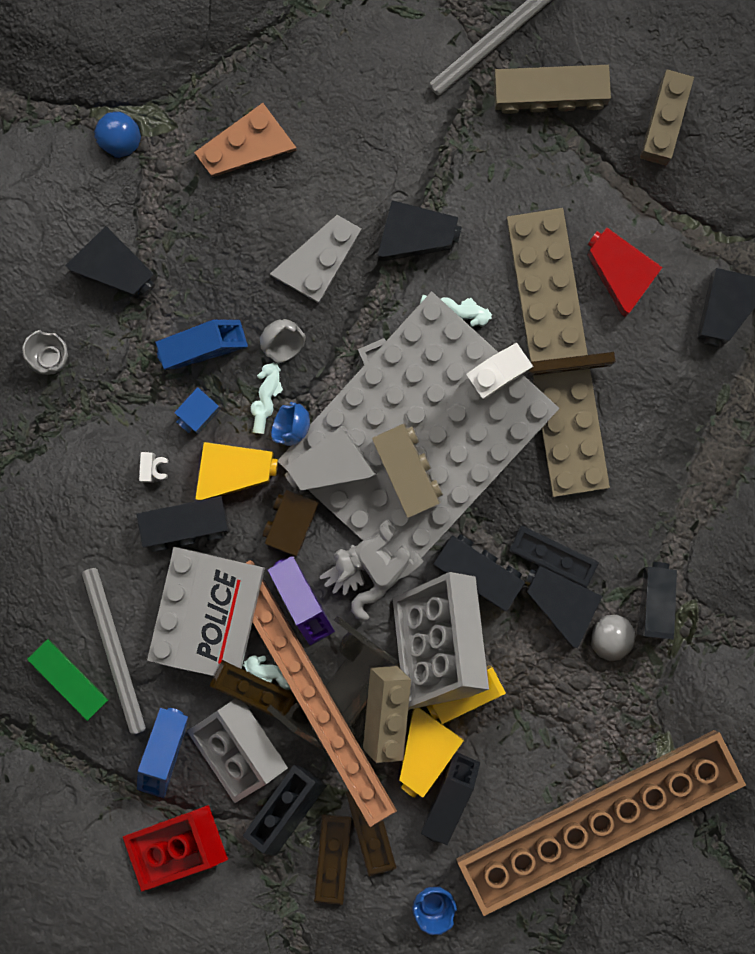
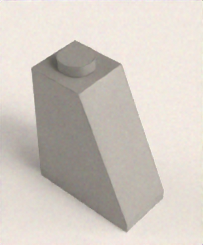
(329, 462)

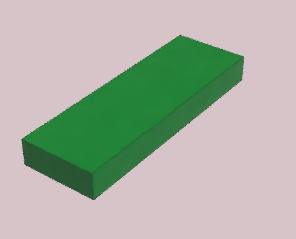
(68, 679)

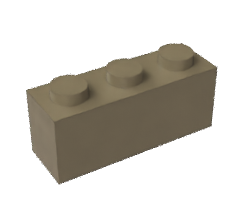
(666, 117)
(407, 469)
(386, 714)

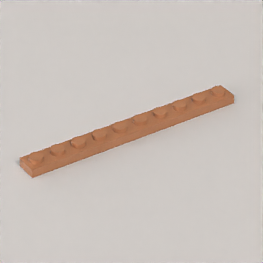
(320, 709)

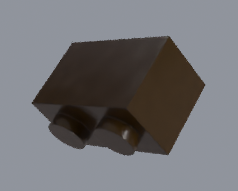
(290, 523)

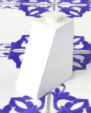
(499, 370)

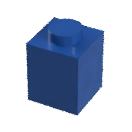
(196, 411)

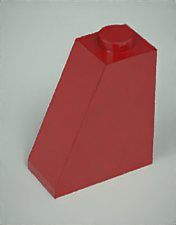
(621, 268)

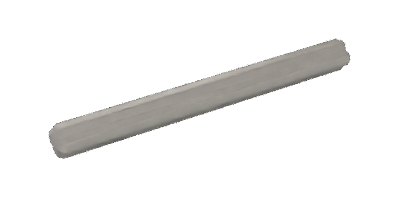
(486, 45)
(113, 651)

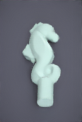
(468, 310)
(264, 407)
(266, 672)

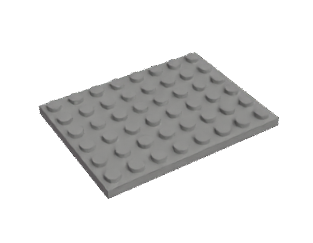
(424, 383)

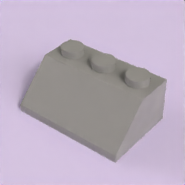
(237, 749)

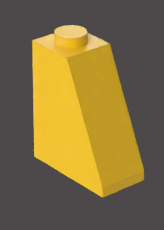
(232, 469)
(449, 710)
(426, 752)

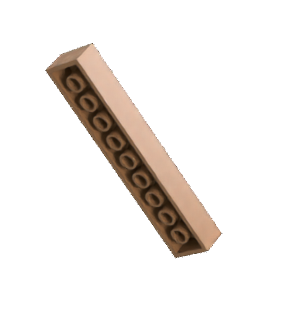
(600, 822)

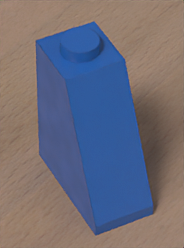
(201, 343)
(161, 752)

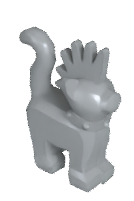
(377, 562)

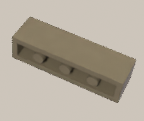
(551, 88)

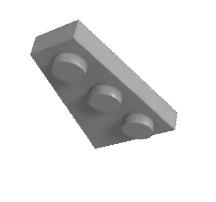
(319, 259)

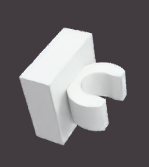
(148, 467)

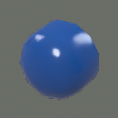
(117, 134)
(290, 424)
(434, 910)

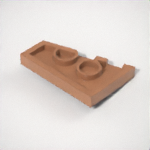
(246, 141)

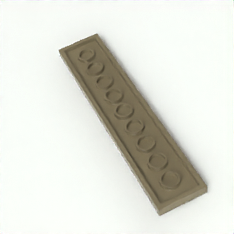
(553, 332)

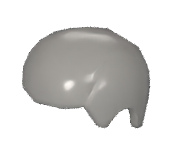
(282, 340)
(45, 352)
(612, 637)

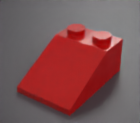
(175, 848)

